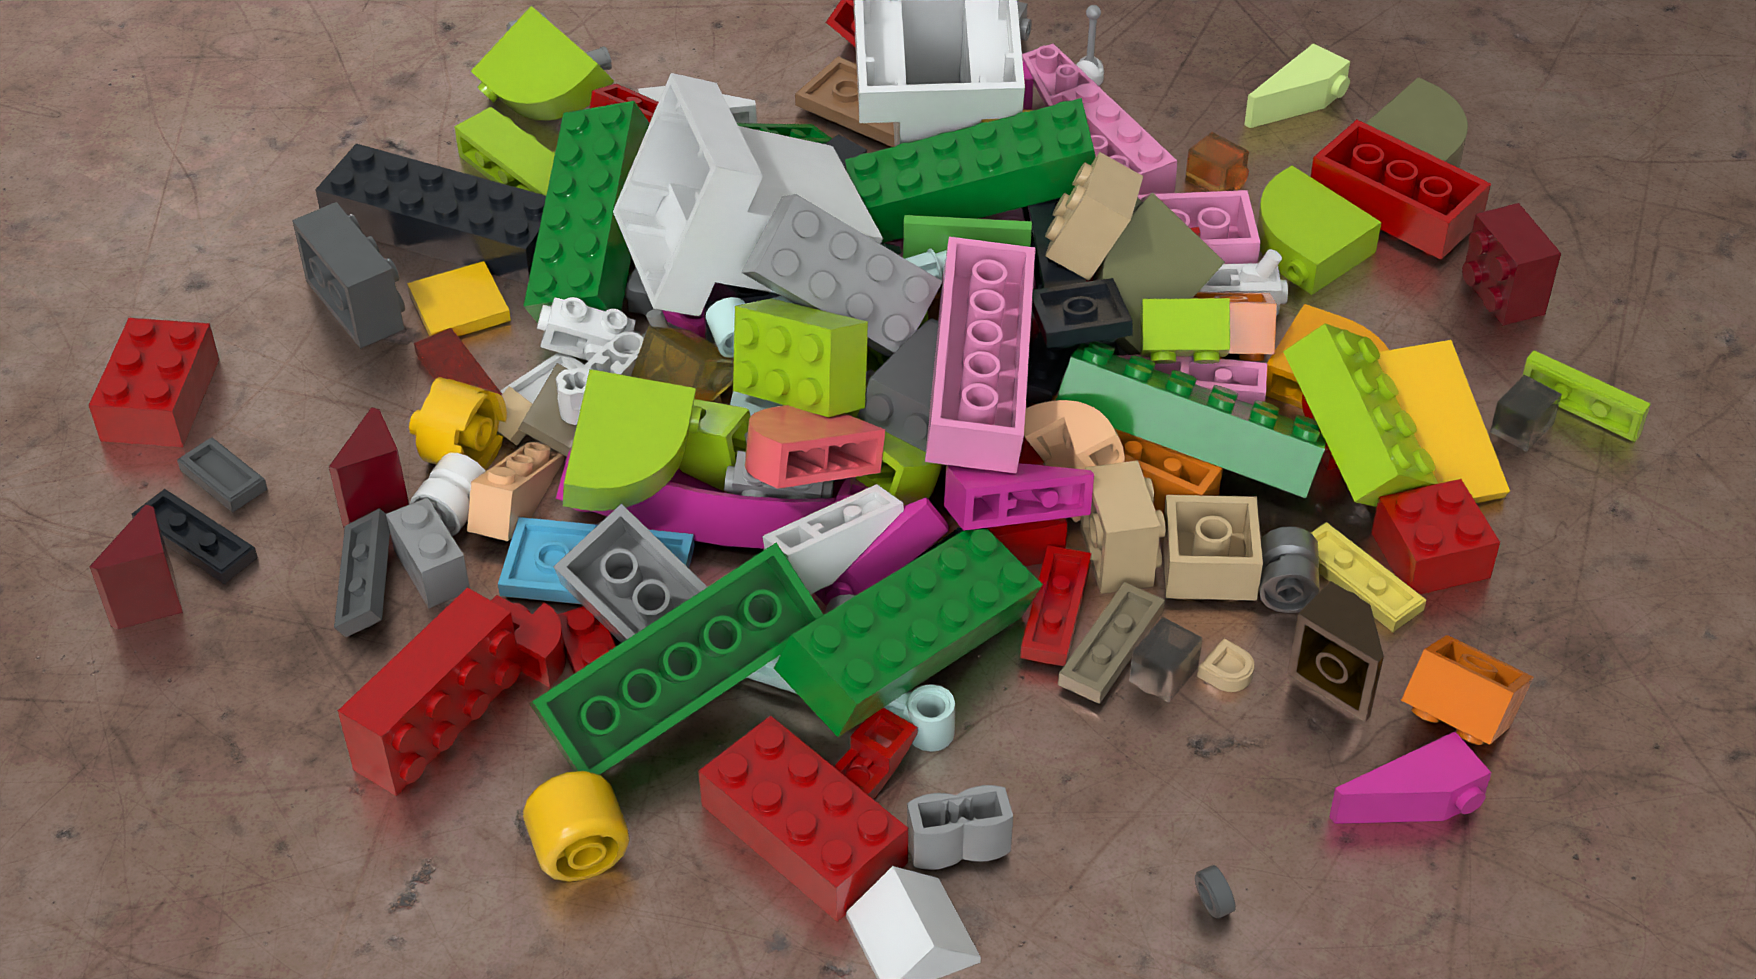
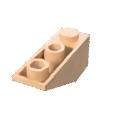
(511, 490)

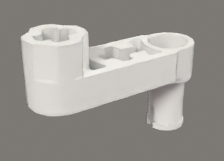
(571, 383)

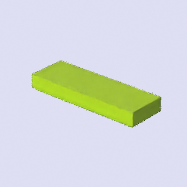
(1589, 396)

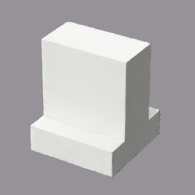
(937, 64)
(709, 190)

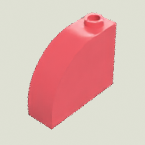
(805, 448)

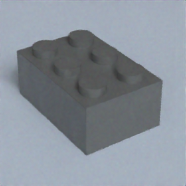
(349, 274)

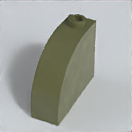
(1427, 120)
(1156, 260)

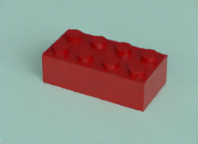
(1402, 187)
(430, 691)
(803, 816)

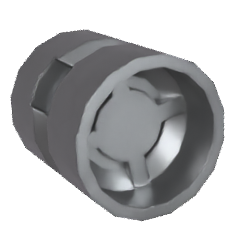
(1289, 569)

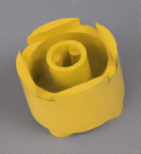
(458, 421)

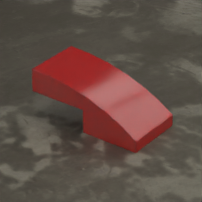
(877, 750)

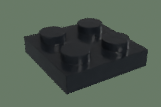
(1081, 313)

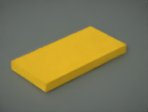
(1445, 416)

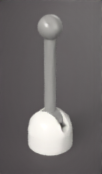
(1090, 64)

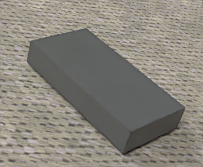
(222, 474)

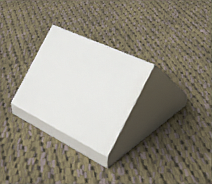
(911, 928)

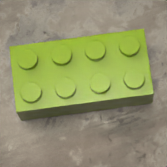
(1359, 414)

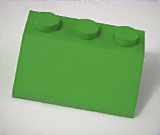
(933, 232)

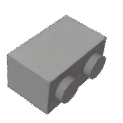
(428, 552)

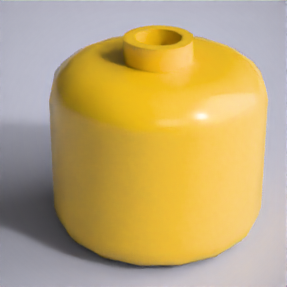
(575, 826)

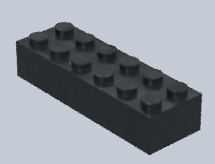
(437, 210)

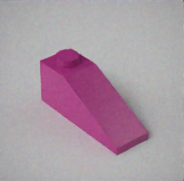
(1031, 494)
(894, 548)
(1417, 787)

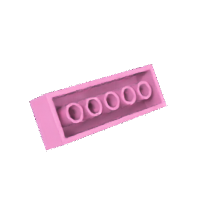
(981, 356)

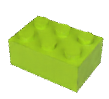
(800, 357)

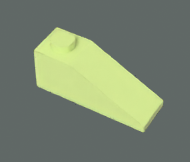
(1299, 87)

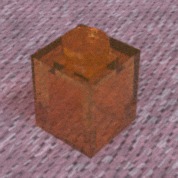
(1217, 164)

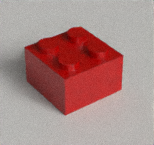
(1435, 537)

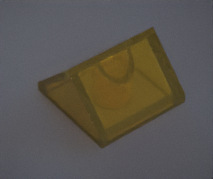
(684, 360)

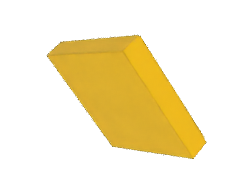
(459, 300)

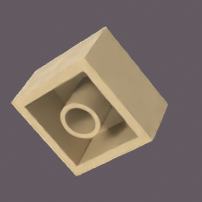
(1092, 215)
(1123, 527)
(1212, 547)

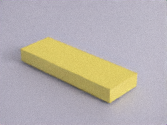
(1356, 571)

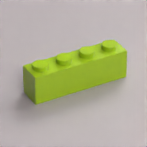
(504, 151)

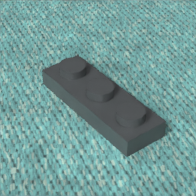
(362, 573)

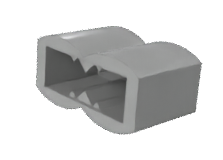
(959, 827)

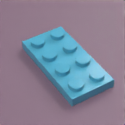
(543, 543)

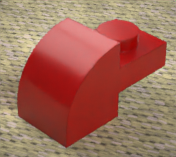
(538, 641)

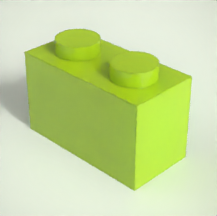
(1185, 329)

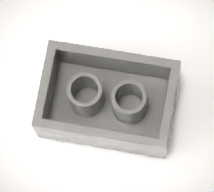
(626, 575)

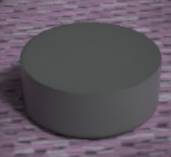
(1215, 891)

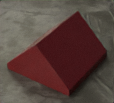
(368, 471)
(137, 574)

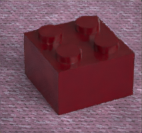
(1511, 264)

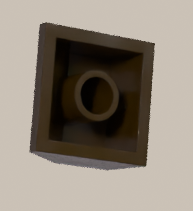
(1338, 650)

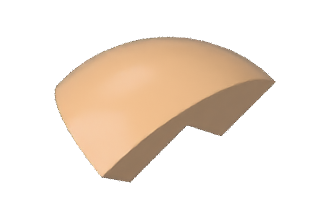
(1072, 435)

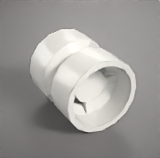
(450, 489)

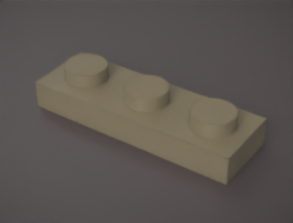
(1111, 642)

